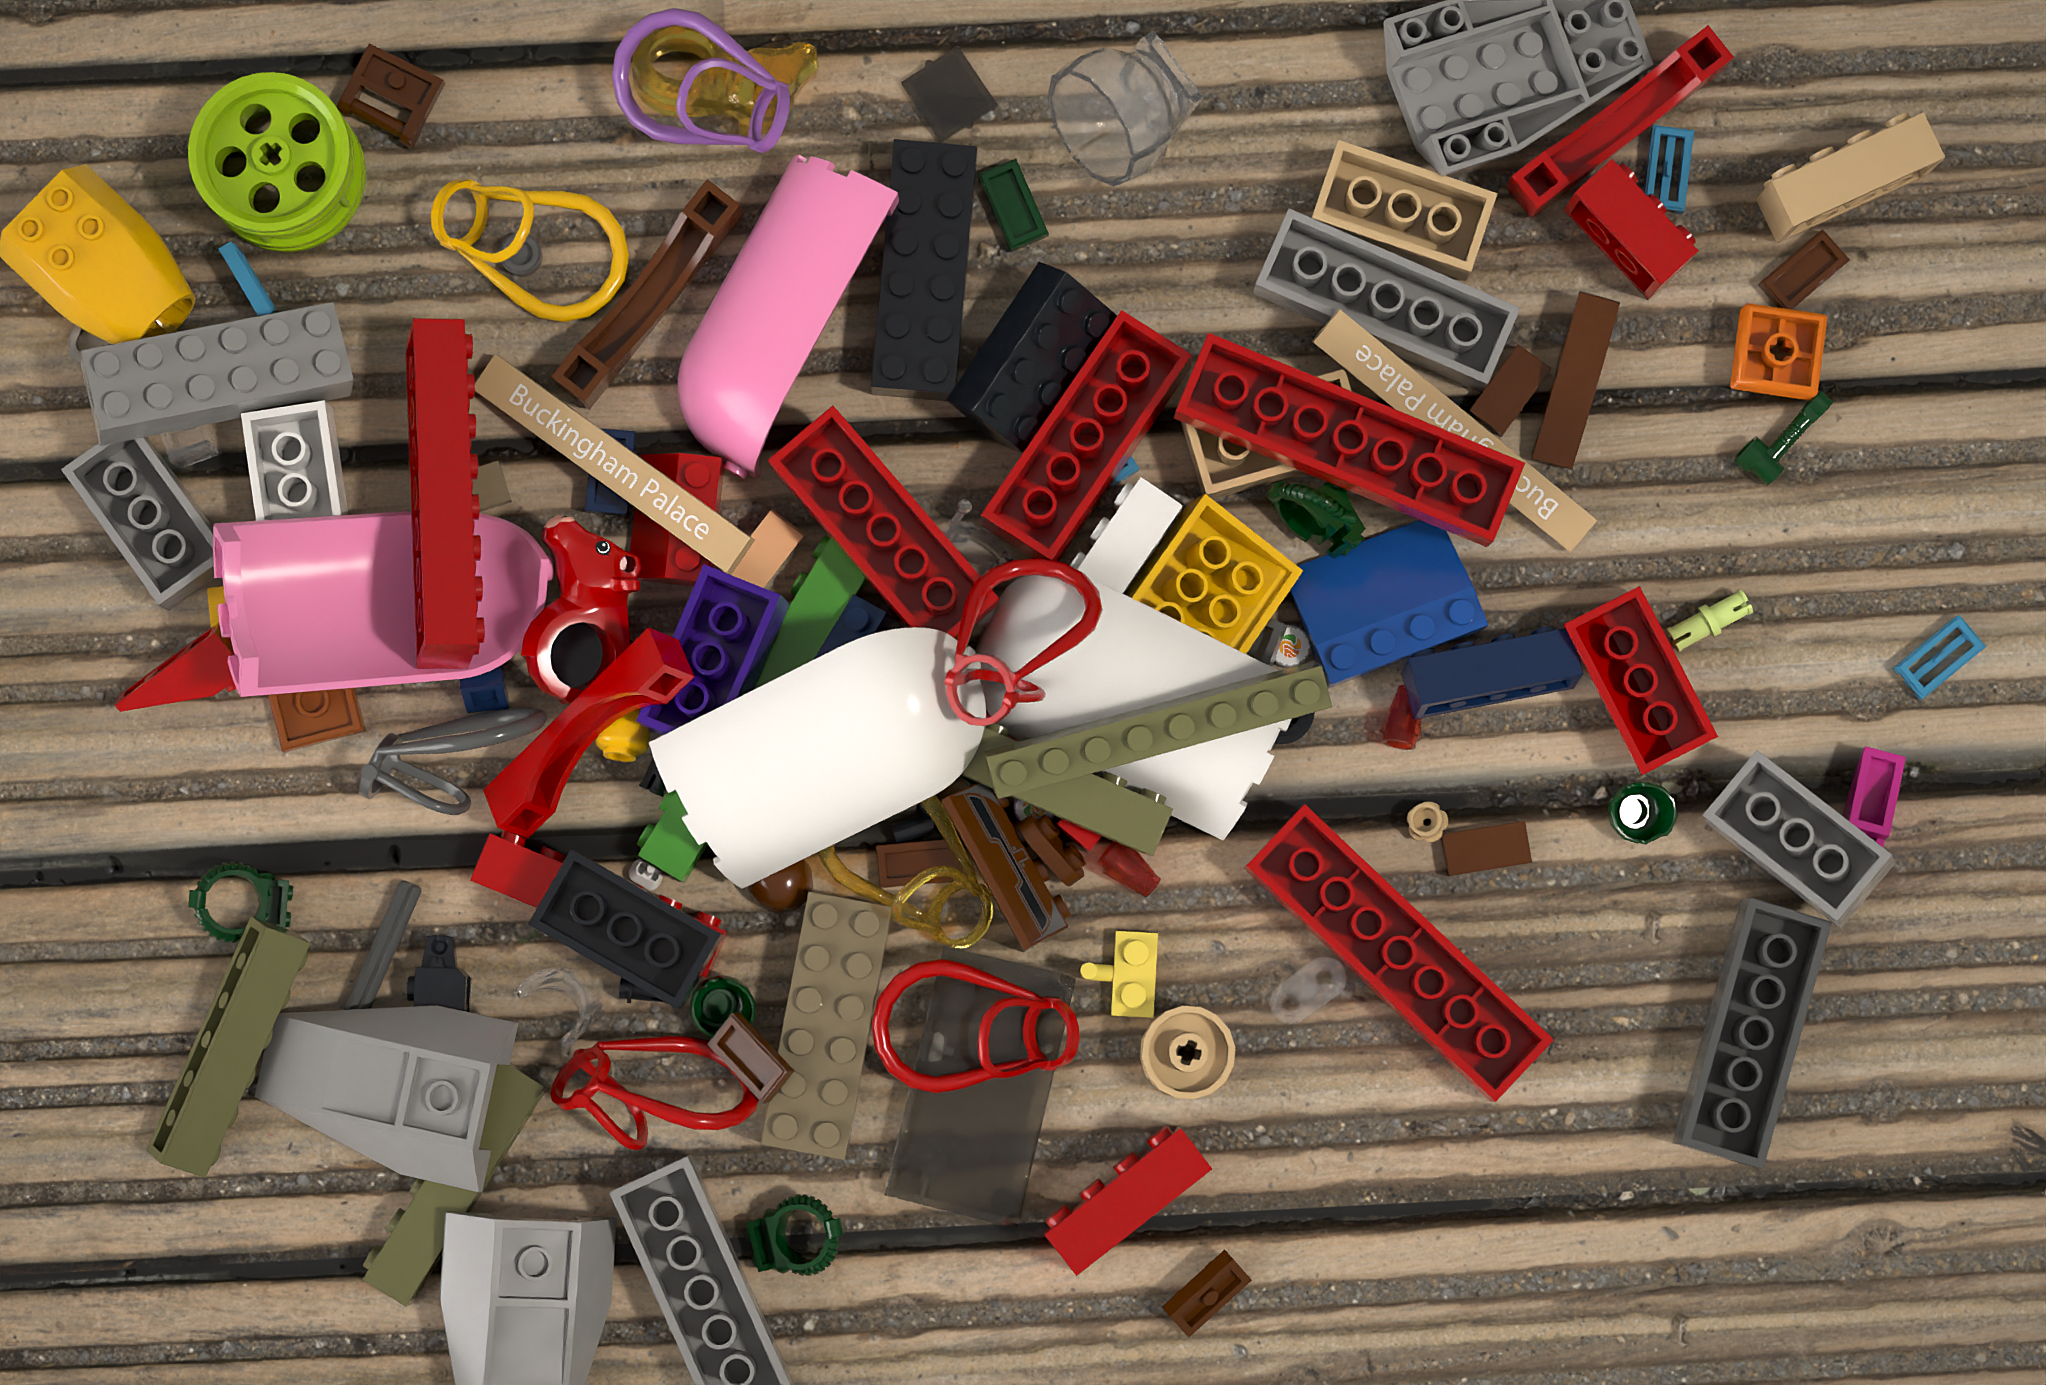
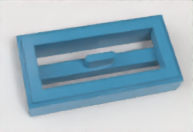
(1678, 205)
(247, 279)
(1911, 679)

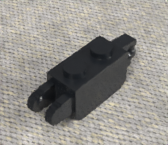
(438, 978)

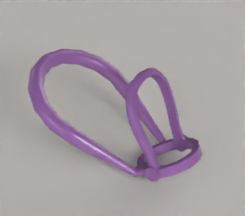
(693, 134)

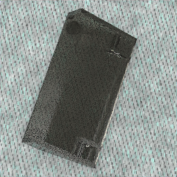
(978, 1143)

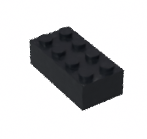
(1031, 357)
(626, 929)

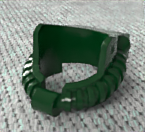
(1320, 515)
(271, 898)
(770, 1242)

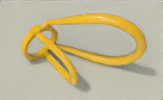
(528, 198)

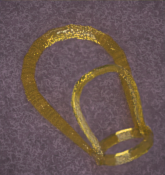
(898, 903)

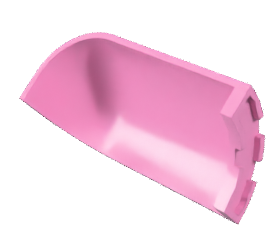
(776, 306)
(335, 600)

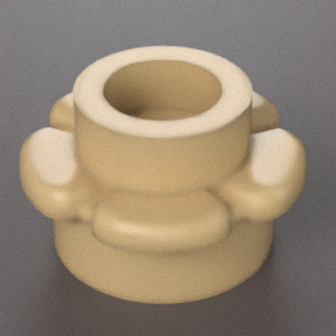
(1425, 811)

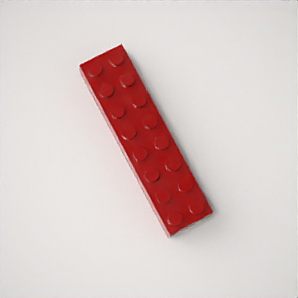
(1349, 440)
(442, 494)
(1398, 954)

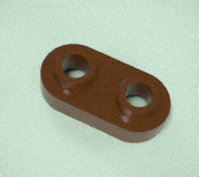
(1043, 838)

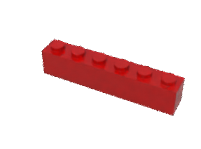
(527, 876)

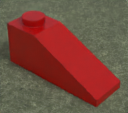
(189, 674)

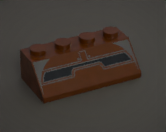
(1006, 866)

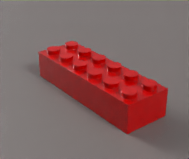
(1086, 439)
(878, 525)

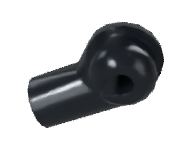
(917, 826)

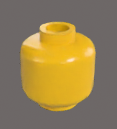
(624, 739)

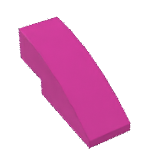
(1874, 793)

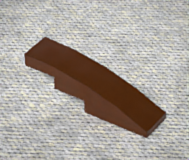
(1575, 380)

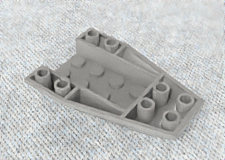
(1505, 72)
(392, 1084)
(525, 1297)

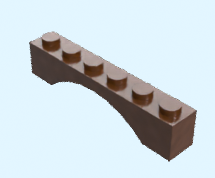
(620, 333)

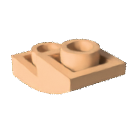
(773, 544)

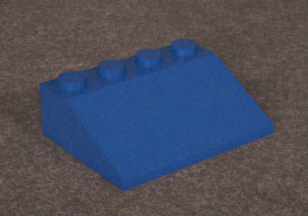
(1385, 601)

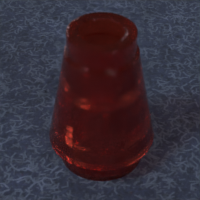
(1399, 726)
(1128, 869)

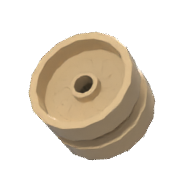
(1212, 1048)

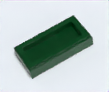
(1013, 205)

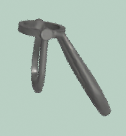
(499, 727)

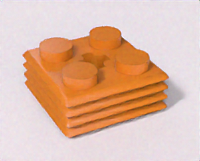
(1799, 335)

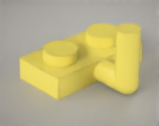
(1131, 974)

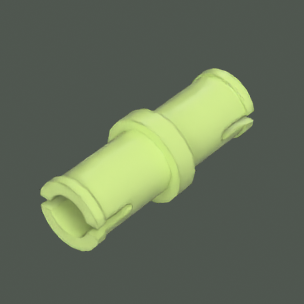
(1709, 620)

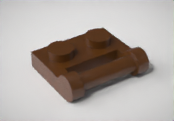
(397, 83)

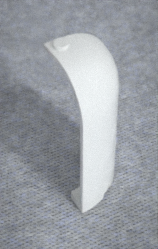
(1123, 666)
(822, 751)

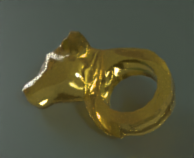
(718, 89)

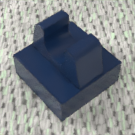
(485, 692)

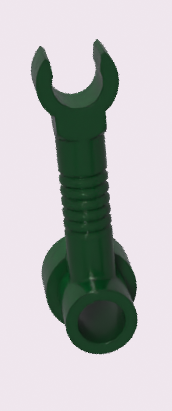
(1763, 459)

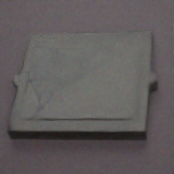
(949, 94)

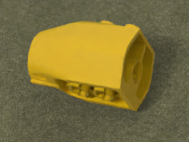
(97, 260)

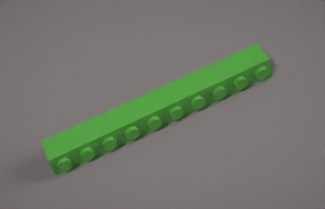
(809, 620)

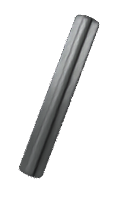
(384, 946)

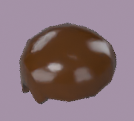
(784, 889)

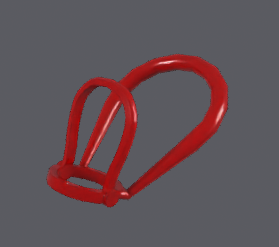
(1012, 680)
(961, 1080)
(636, 1103)

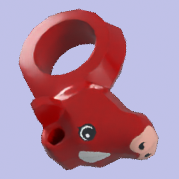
(593, 589)

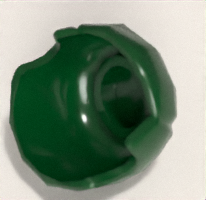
(1642, 812)
(717, 999)

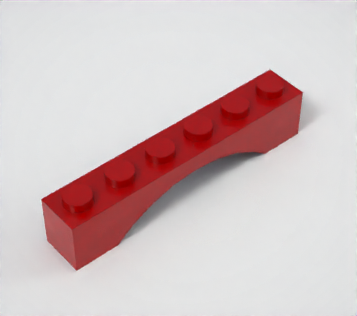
(1620, 122)
(532, 784)

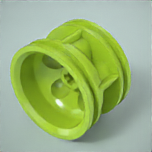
(301, 217)

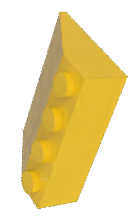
(1215, 575)

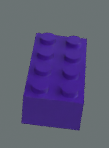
(726, 642)

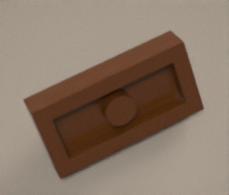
(1206, 1293)

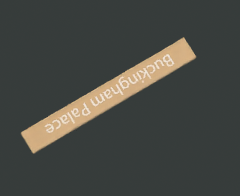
(1417, 397)
(613, 464)

